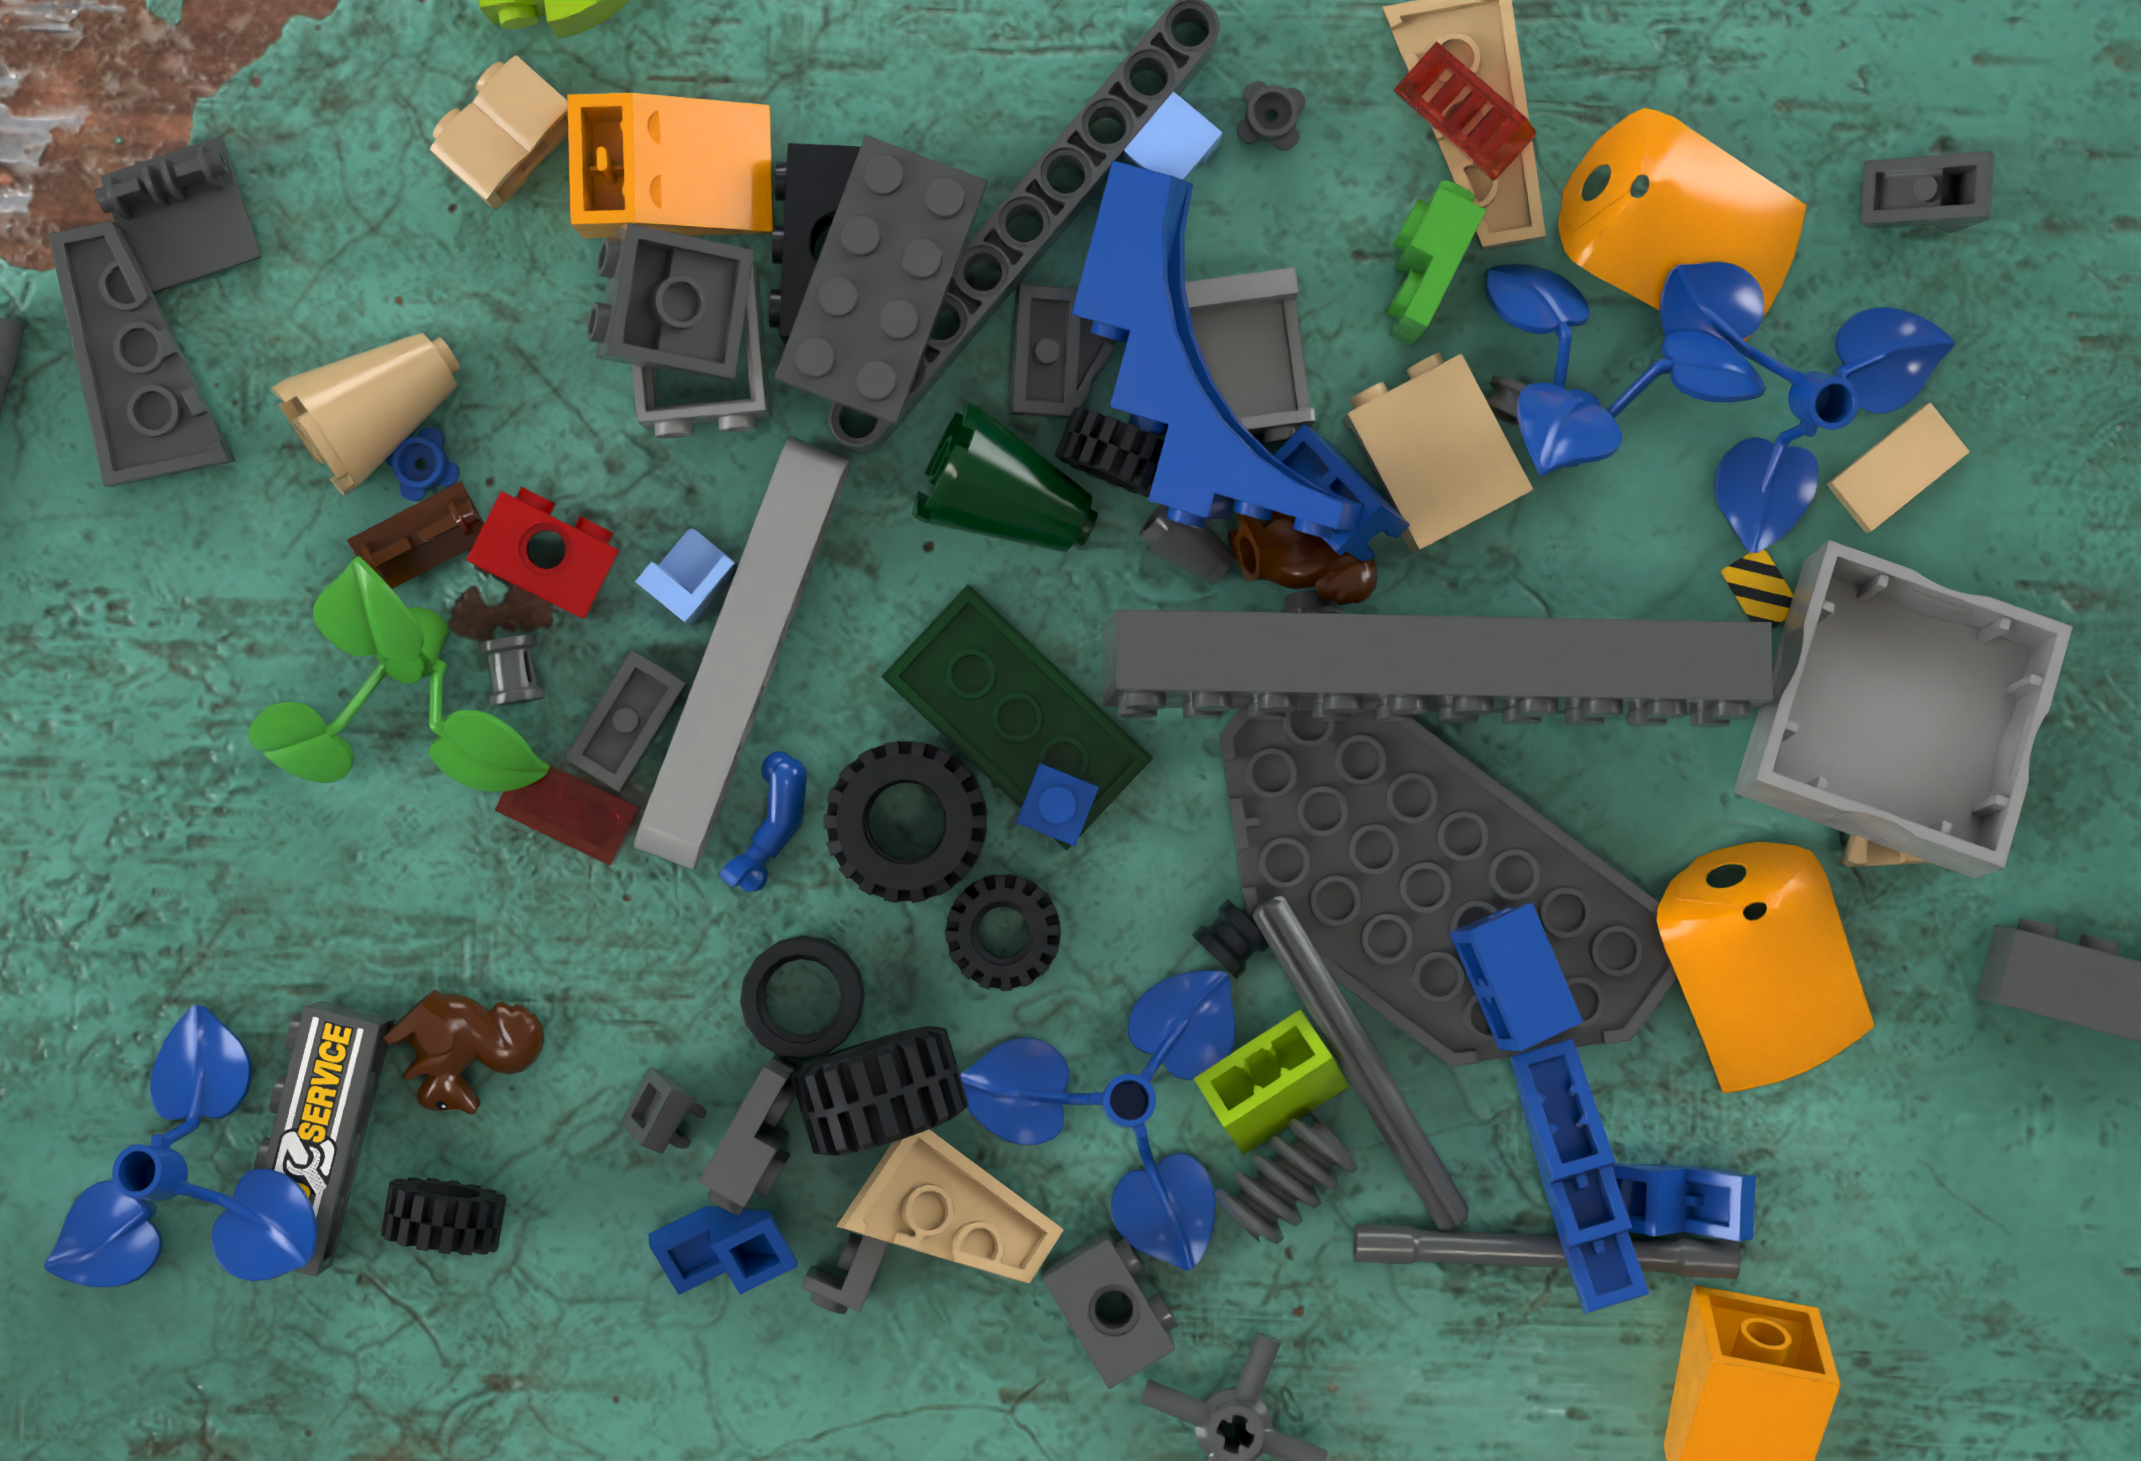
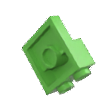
(1432, 249)

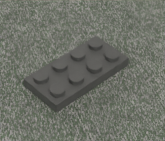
(881, 280)

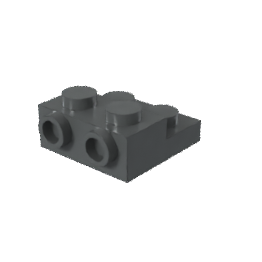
(671, 302)
(751, 1150)

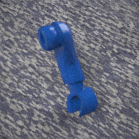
(784, 817)

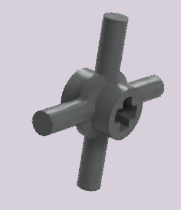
(1231, 1401)

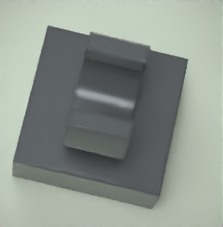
(658, 1111)

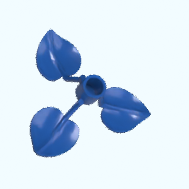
(1884, 366)
(1570, 425)
(1183, 1025)
(267, 1221)

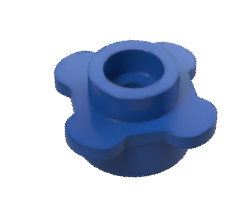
(438, 472)

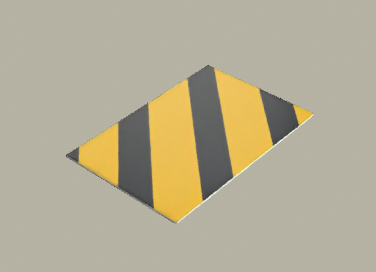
(1759, 588)

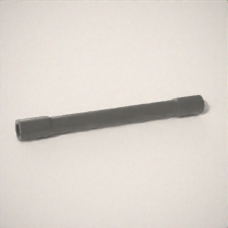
(1409, 1245)

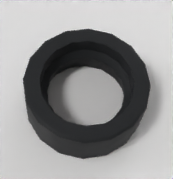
(797, 1045)

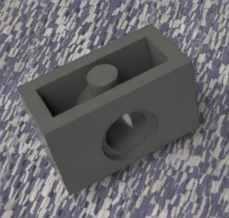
(1114, 1345)

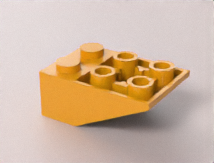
(669, 165)

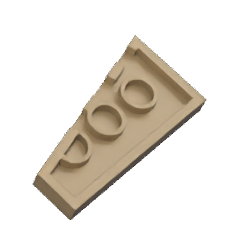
(1486, 42)

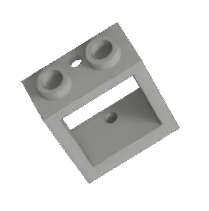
(730, 415)

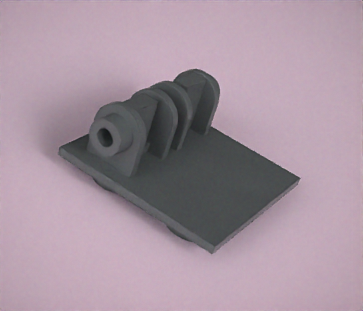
(181, 214)

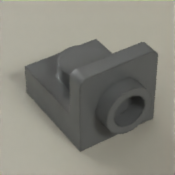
(861, 1262)

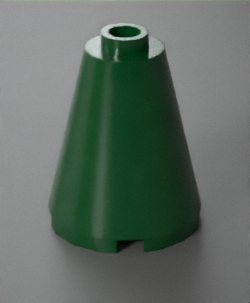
(1002, 487)

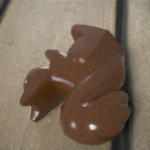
(1299, 560)
(456, 1031)

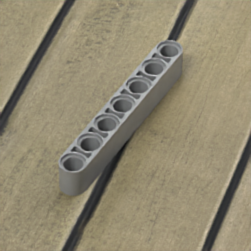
(742, 653)

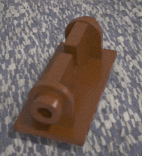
(420, 536)

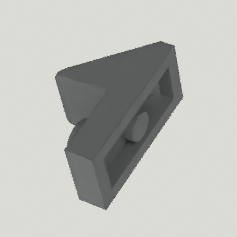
(1928, 190)

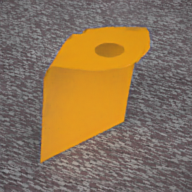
(1694, 211)
(1768, 989)

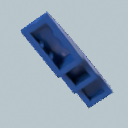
(1578, 1175)

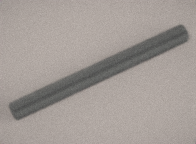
(1361, 1063)

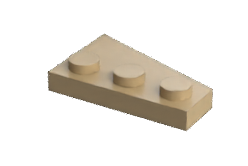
(950, 1208)

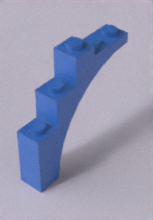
(1139, 297)

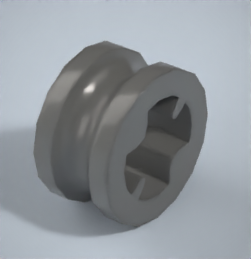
(1504, 398)

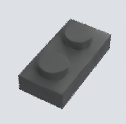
(626, 721)

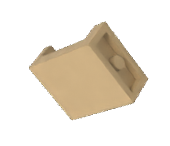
(1436, 449)

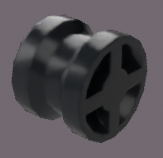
(1231, 939)

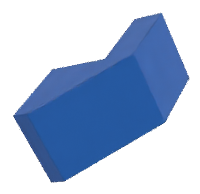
(1687, 1200)
(721, 1242)

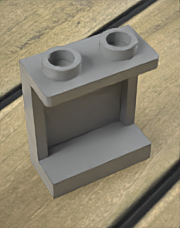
(1254, 349)

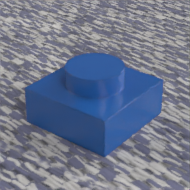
(1057, 804)

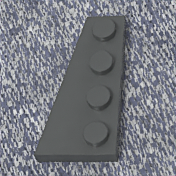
(132, 373)

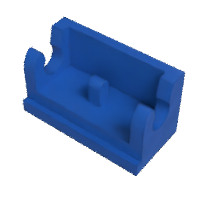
(1329, 469)
(1516, 977)

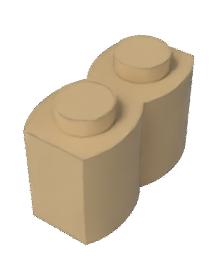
(502, 132)

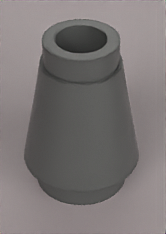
(1187, 546)

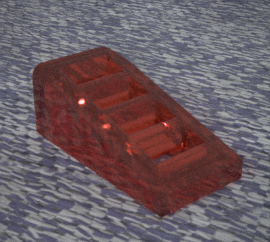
(1506, 142)

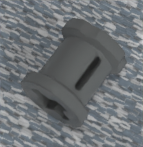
(512, 670)

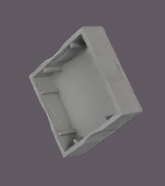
(1903, 710)

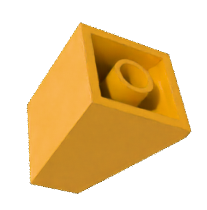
(1750, 1381)

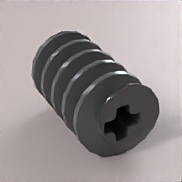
(1287, 1179)

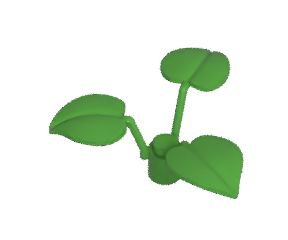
(367, 619)

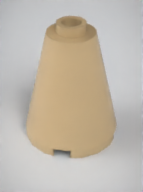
(367, 404)

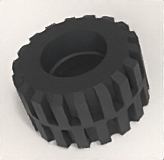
(849, 821)
(879, 1091)

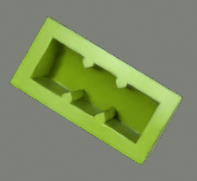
(1271, 1082)

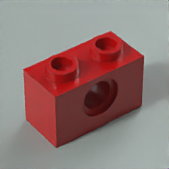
(505, 552)

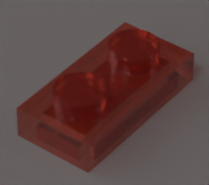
(573, 813)

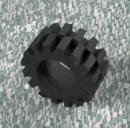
(1110, 450)
(994, 970)
(443, 1216)

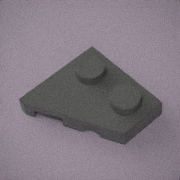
(1052, 353)

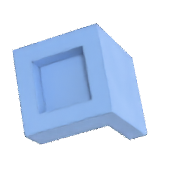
(1173, 140)
(689, 576)

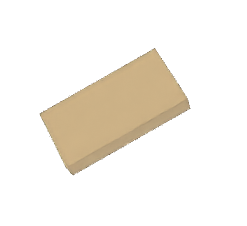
(1897, 468)

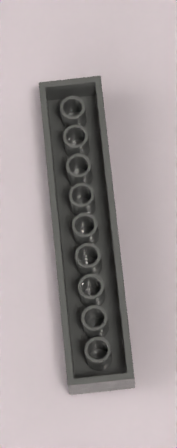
(1435, 665)

